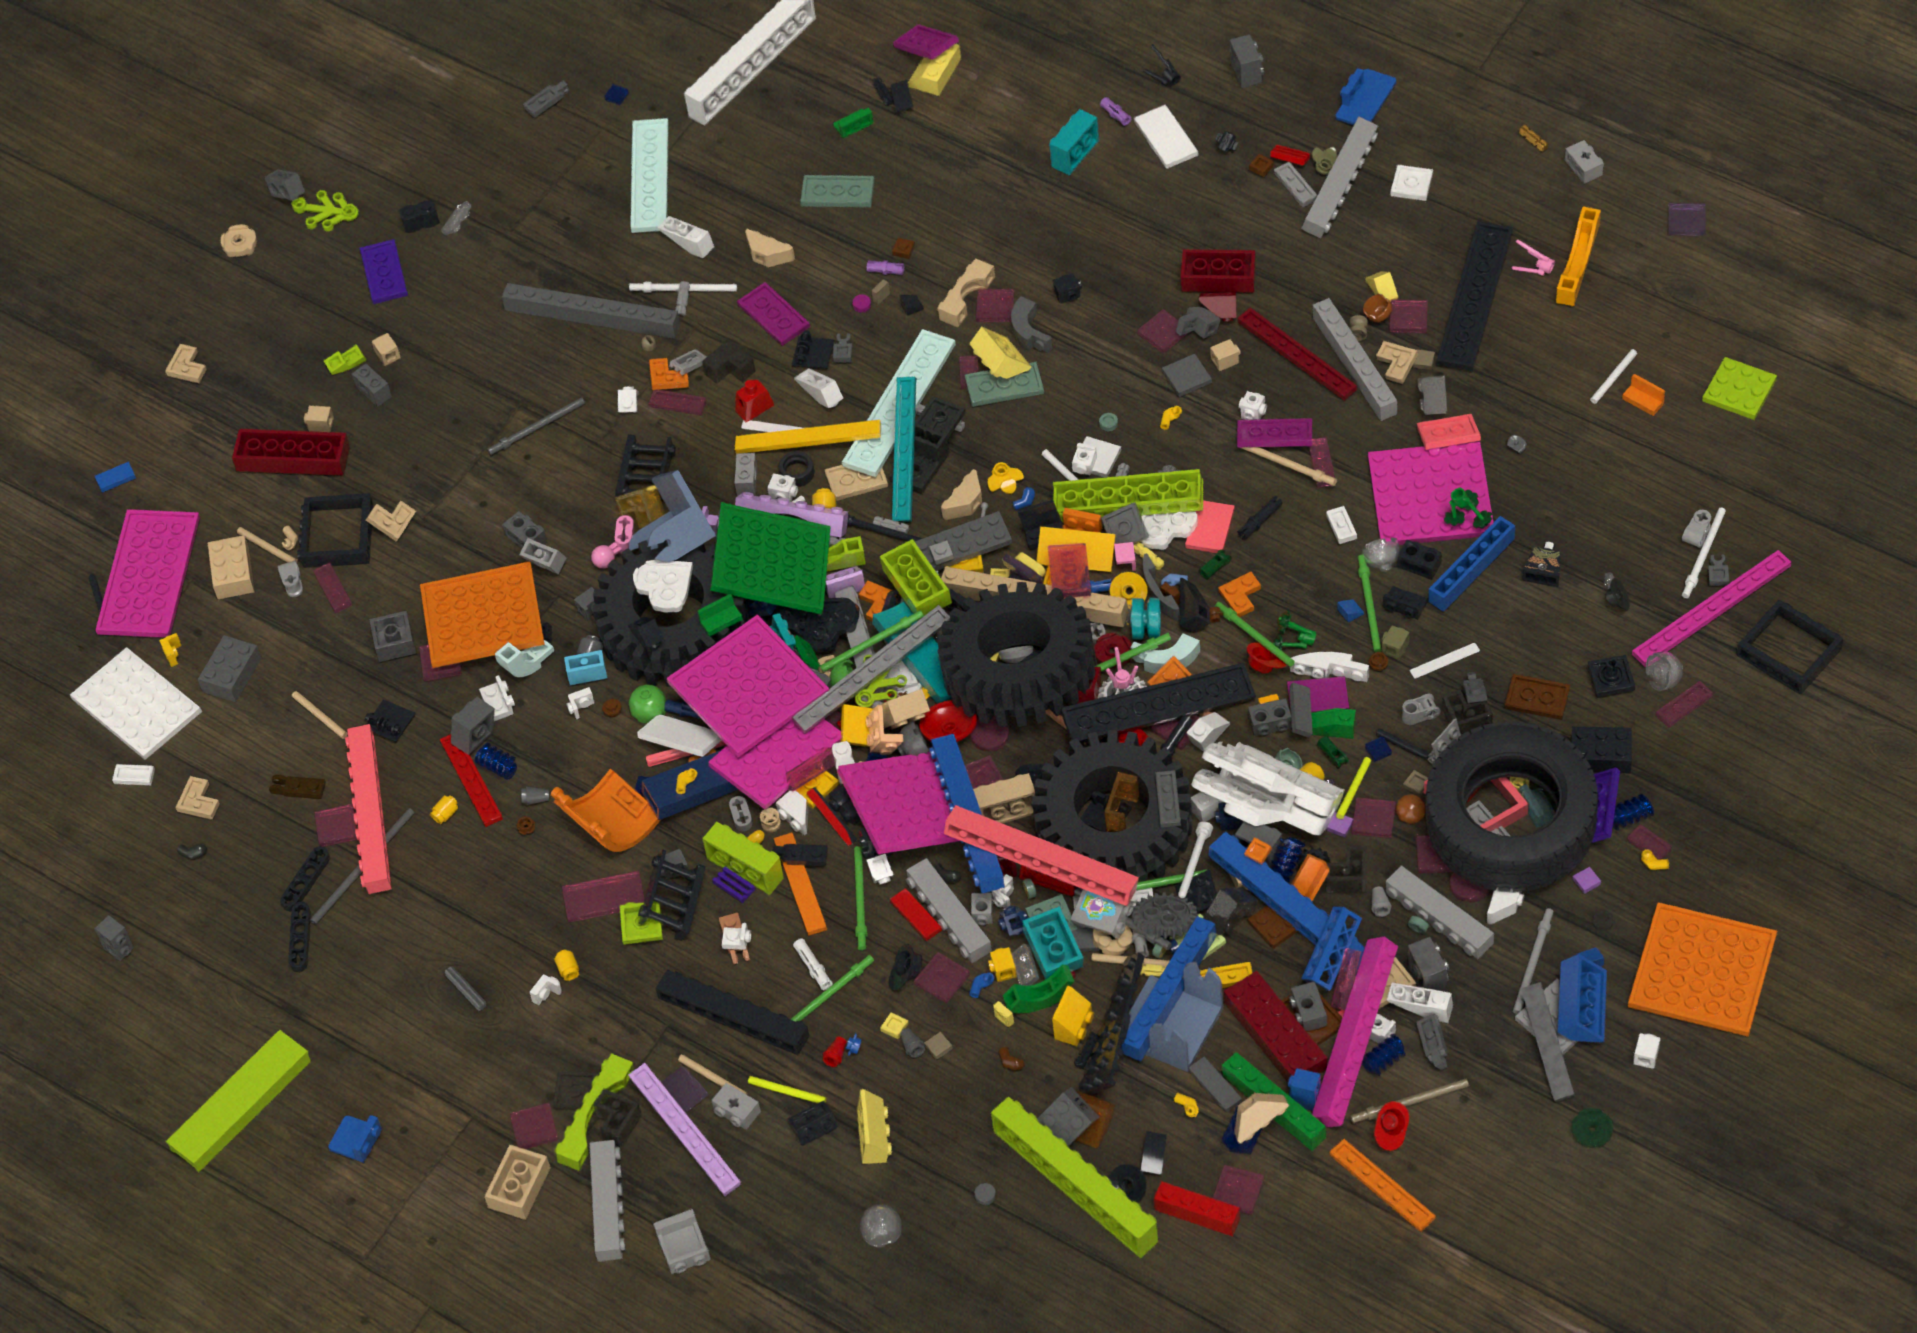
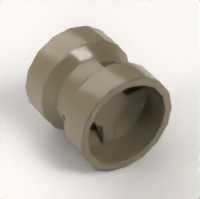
(1358, 327)

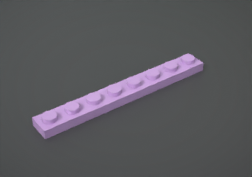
(684, 1129)

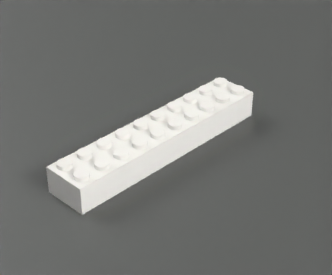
(748, 58)

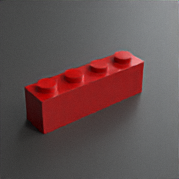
(1197, 1208)

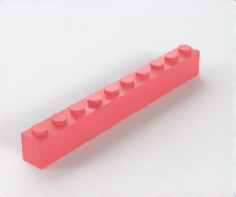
(368, 809)
(1041, 855)

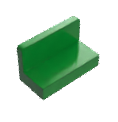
(854, 122)
(719, 615)

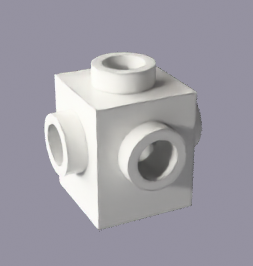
(1252, 406)
(782, 487)

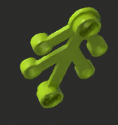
(346, 212)
(880, 682)

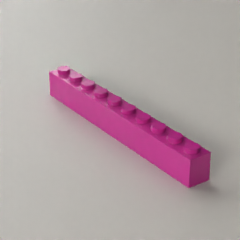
(1354, 1031)

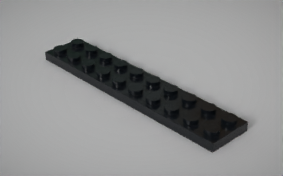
(1474, 296)
(1159, 703)

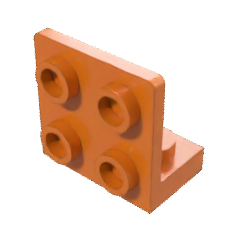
(1081, 521)

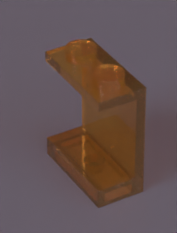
(1124, 788)

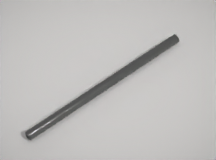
(356, 872)

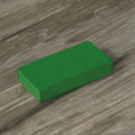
(806, 652)

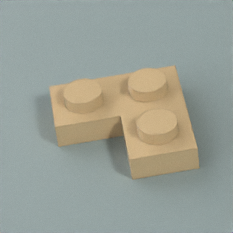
(1400, 359)
(183, 366)
(391, 524)
(193, 800)

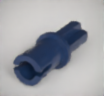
(680, 708)

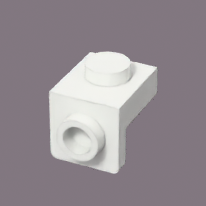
(627, 400)
(880, 869)

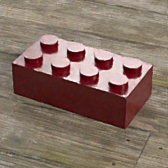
(1218, 270)

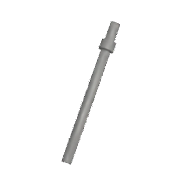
(1543, 929)

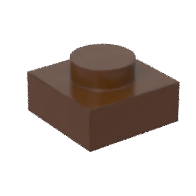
(1261, 165)
(903, 248)
(1168, 590)

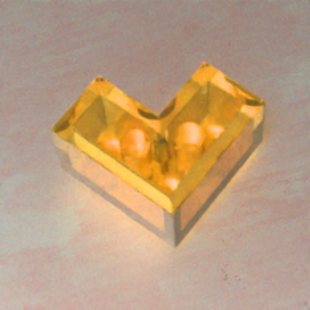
(644, 503)

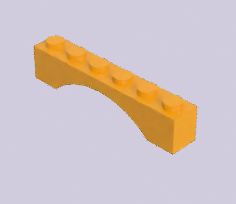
(1583, 243)

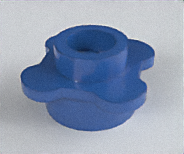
(853, 1044)

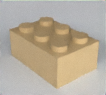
(231, 567)
(1006, 799)
(517, 1182)

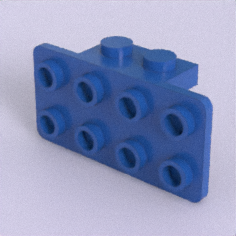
(1364, 95)

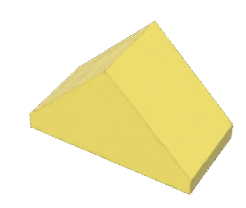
(1382, 284)

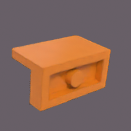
(1644, 395)
(1311, 876)

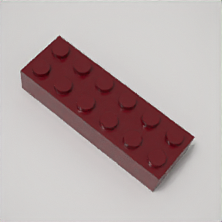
(291, 452)
(1273, 1027)

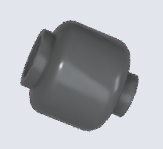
(589, 644)

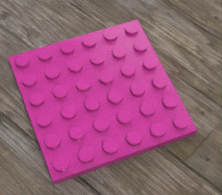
(1415, 491)
(747, 685)
(898, 801)

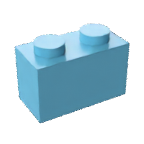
(585, 667)

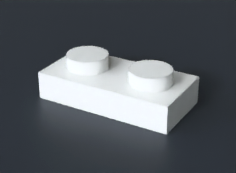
(1341, 525)

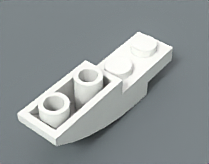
(1325, 663)

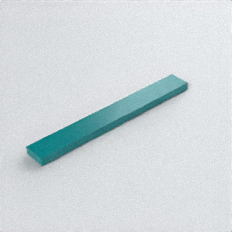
(904, 449)

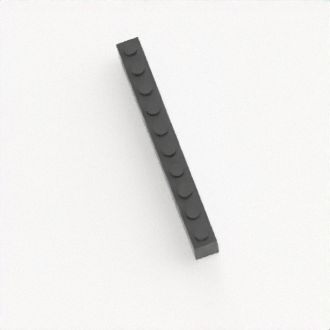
(591, 310)

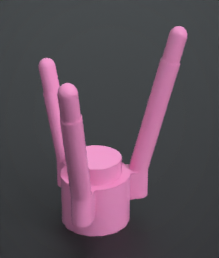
(1544, 263)
(1122, 678)

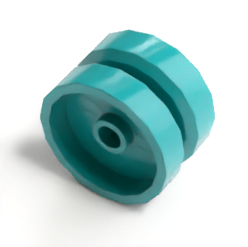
(1144, 618)

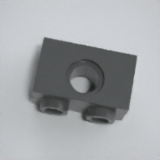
(371, 385)
(1308, 996)

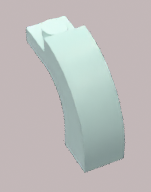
(1184, 650)
(525, 662)

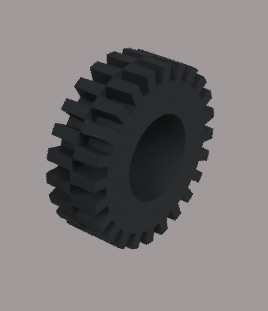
(620, 605)
(1018, 687)
(1095, 768)

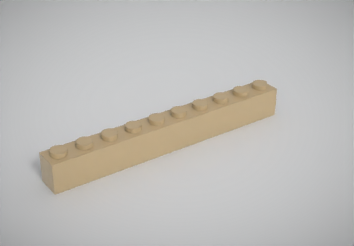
(1098, 607)

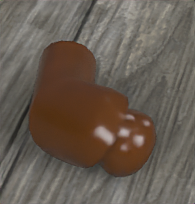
(1010, 1062)

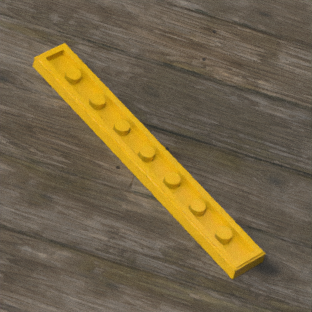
(808, 436)

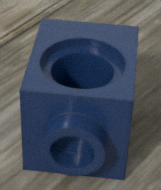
(1227, 823)

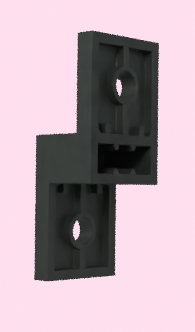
(932, 439)

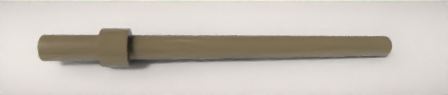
(1371, 1112)

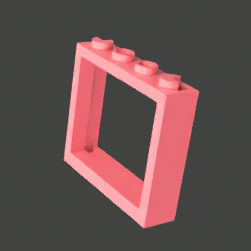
(1517, 811)

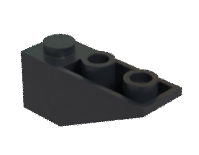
(1193, 607)

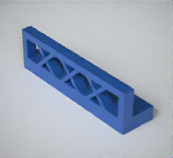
(1325, 947)

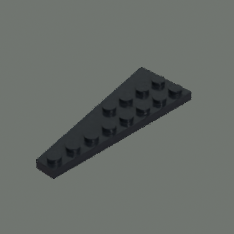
(1113, 1032)

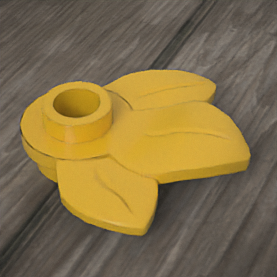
(1005, 481)

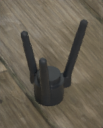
(1170, 74)

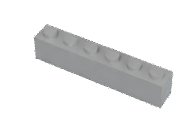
(948, 910)
(1439, 912)
(606, 1200)

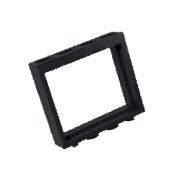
(336, 557)
(1778, 670)

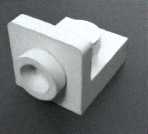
(579, 700)
(1001, 896)
(736, 937)
(543, 987)

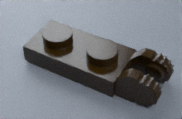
(298, 787)

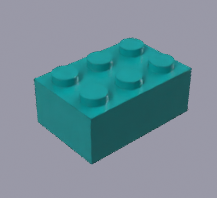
(1074, 142)
(1052, 942)

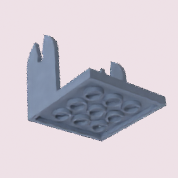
(683, 526)
(1190, 1020)

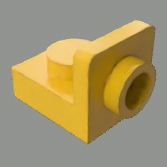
(169, 645)

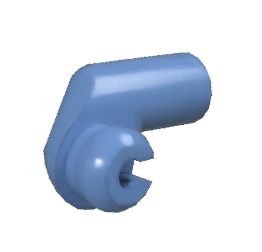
(1173, 579)

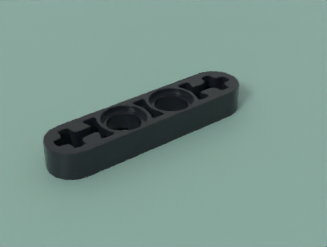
(302, 877)
(296, 937)

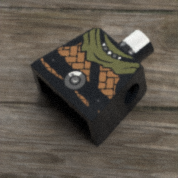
(1543, 566)

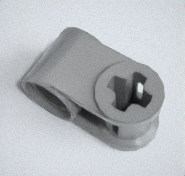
(1698, 528)
(291, 578)
(1422, 708)

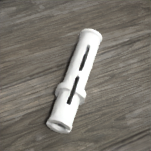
(816, 970)

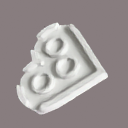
(1165, 527)
(664, 583)

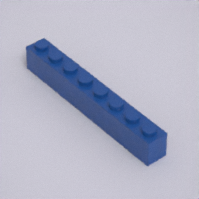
(1168, 988)

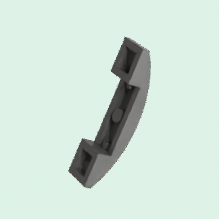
(1167, 604)

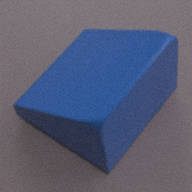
(1349, 610)
(1594, 956)

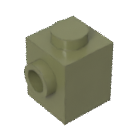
(1395, 642)

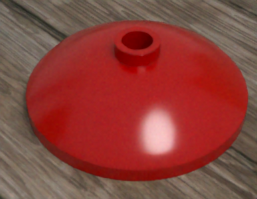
(946, 720)

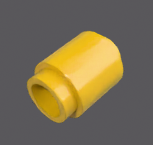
(444, 809)
(567, 965)

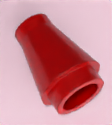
(834, 1053)

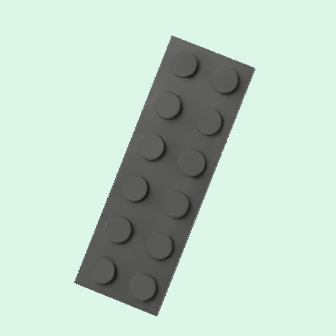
(969, 539)

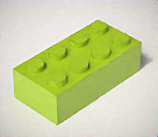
(915, 578)
(743, 857)

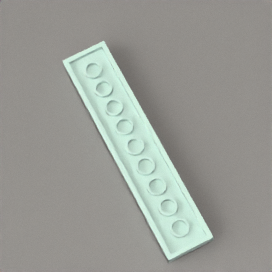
(924, 363)

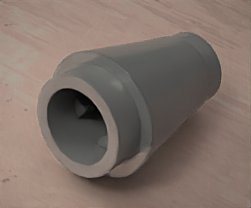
(534, 795)
(913, 1044)

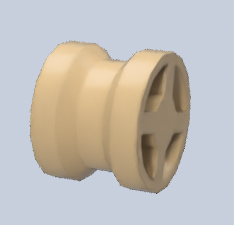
(770, 814)

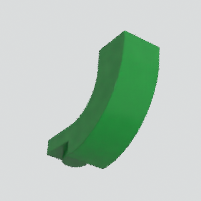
(1041, 995)

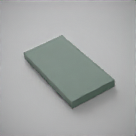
(837, 191)
(988, 389)

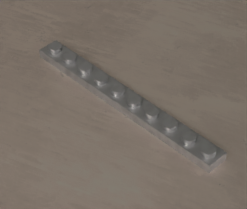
(871, 669)

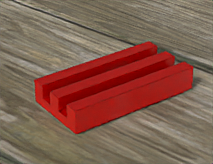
(1290, 155)

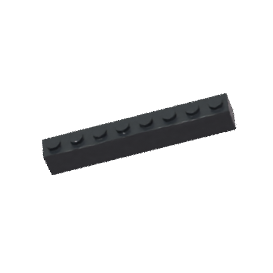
(732, 1012)

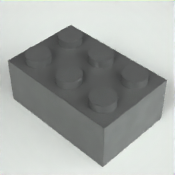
(229, 668)

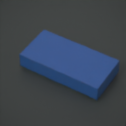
(115, 477)

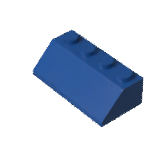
(1582, 1000)

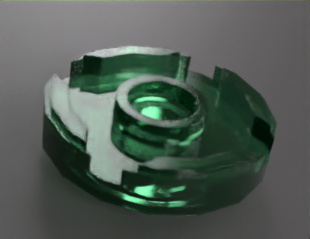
(1594, 1119)

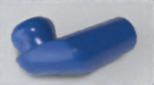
(1026, 500)
(981, 982)

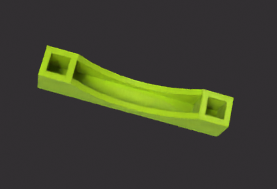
(846, 554)
(613, 1077)

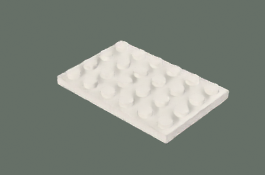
(135, 703)

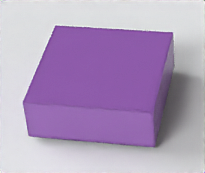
(1340, 826)
(1586, 880)

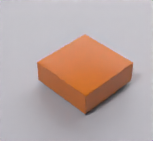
(1258, 851)

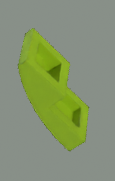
(342, 362)

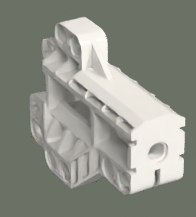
(1266, 789)

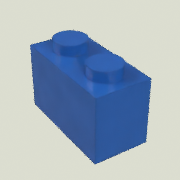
(1305, 1088)

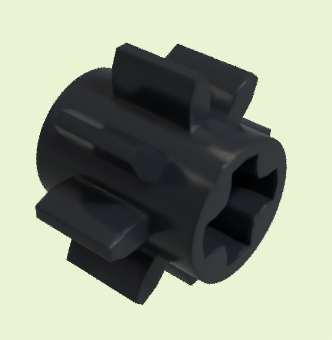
(1226, 141)

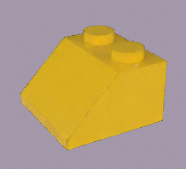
(1072, 1017)

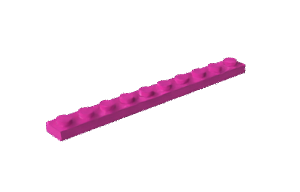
(1713, 607)

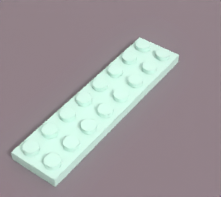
(649, 174)

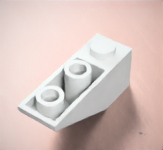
(687, 236)
(1421, 1001)

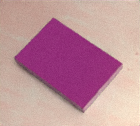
(1325, 693)

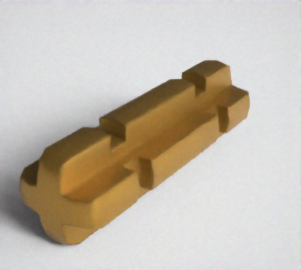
(1533, 138)

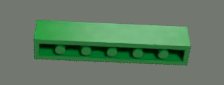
(1295, 1118)

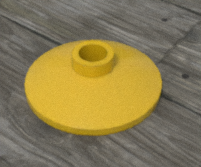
(1125, 580)

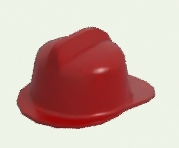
(1262, 659)
(1391, 1125)

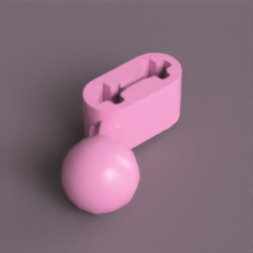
(605, 554)

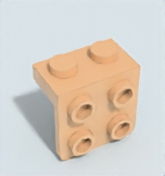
(876, 739)

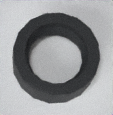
(794, 458)

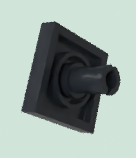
(1611, 675)

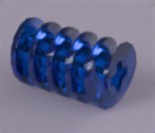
(496, 761)
(1632, 809)
(1287, 857)
(1383, 1055)

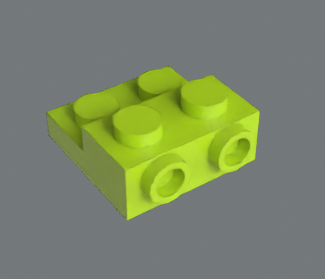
(636, 933)

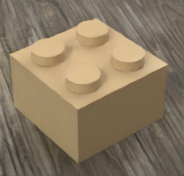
(904, 708)

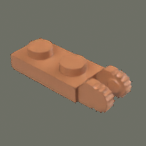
(733, 921)

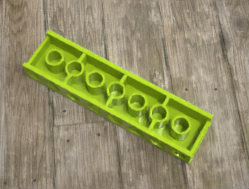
(1151, 492)
(239, 1100)

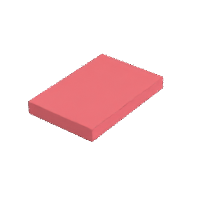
(1448, 431)
(1212, 527)

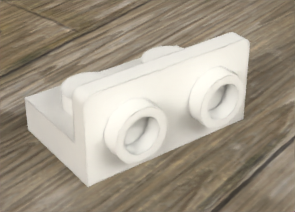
(497, 697)

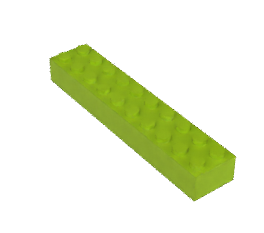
(1075, 1177)

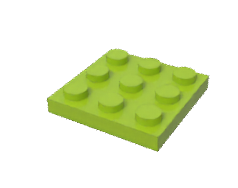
(1739, 388)

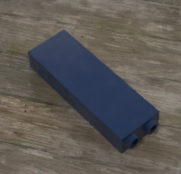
(662, 794)

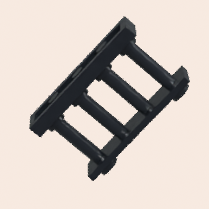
(629, 462)
(690, 892)

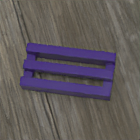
(722, 876)

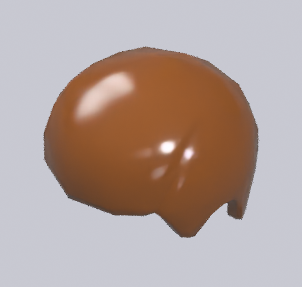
(1377, 308)
(1410, 809)

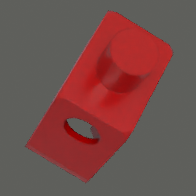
(752, 400)

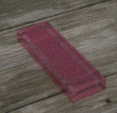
(677, 402)
(1321, 458)
(332, 588)
(1684, 704)
(810, 769)
(1346, 978)

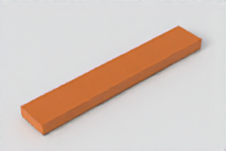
(802, 891)
(1382, 1185)

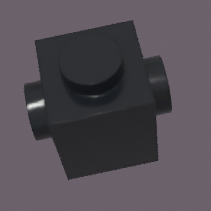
(1067, 288)

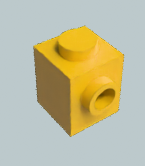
(1002, 964)

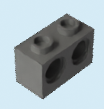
(284, 184)
(521, 527)
(1269, 715)
(114, 938)

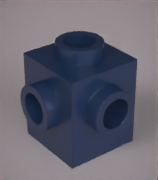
(1016, 926)

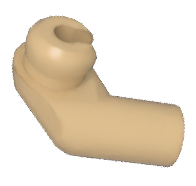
(291, 539)

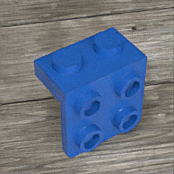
(355, 1137)

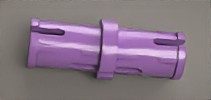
(1108, 105)
(885, 267)

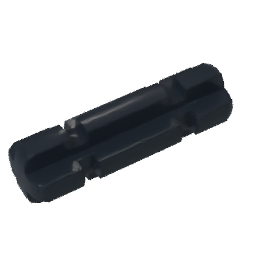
(883, 91)
(1086, 1050)

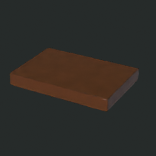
(1537, 696)
(1321, 1034)

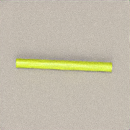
(1353, 788)
(786, 1090)

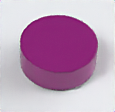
(861, 303)

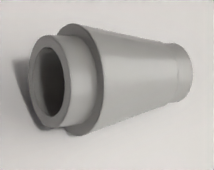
(1380, 902)

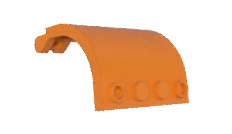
(611, 812)

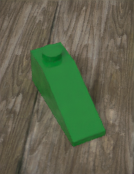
(1334, 723)

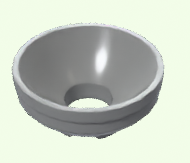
(1015, 654)

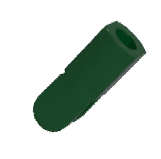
(1214, 565)
(1331, 751)

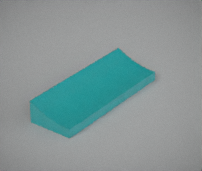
(923, 660)

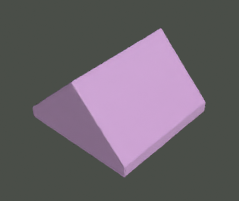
(844, 579)

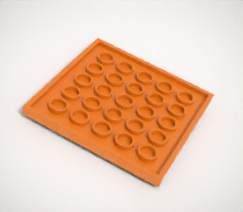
(481, 613)
(1702, 969)

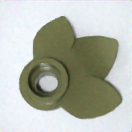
(1324, 158)

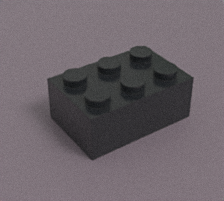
(1605, 747)

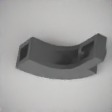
(1021, 317)

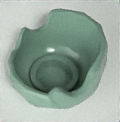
(1289, 757)

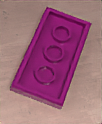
(925, 41)
(773, 314)
(1274, 432)

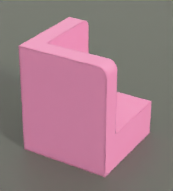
(1125, 554)

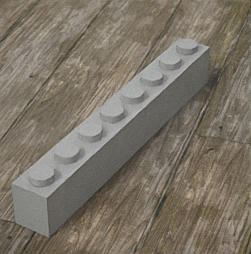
(1339, 177)
(1355, 359)

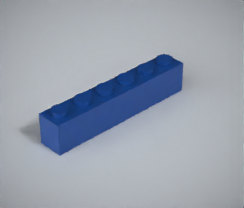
(1471, 563)

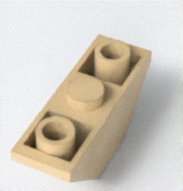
(768, 250)
(964, 498)
(1257, 1113)

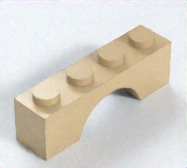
(977, 276)

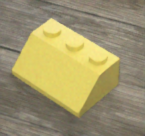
(934, 74)
(998, 354)
(872, 1128)

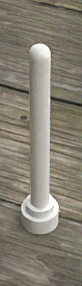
(1203, 831)

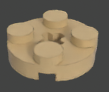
(234, 248)
(1110, 946)

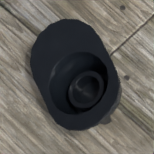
(905, 968)

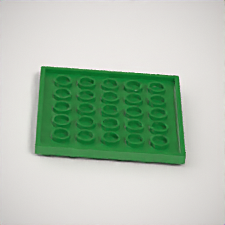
(770, 558)

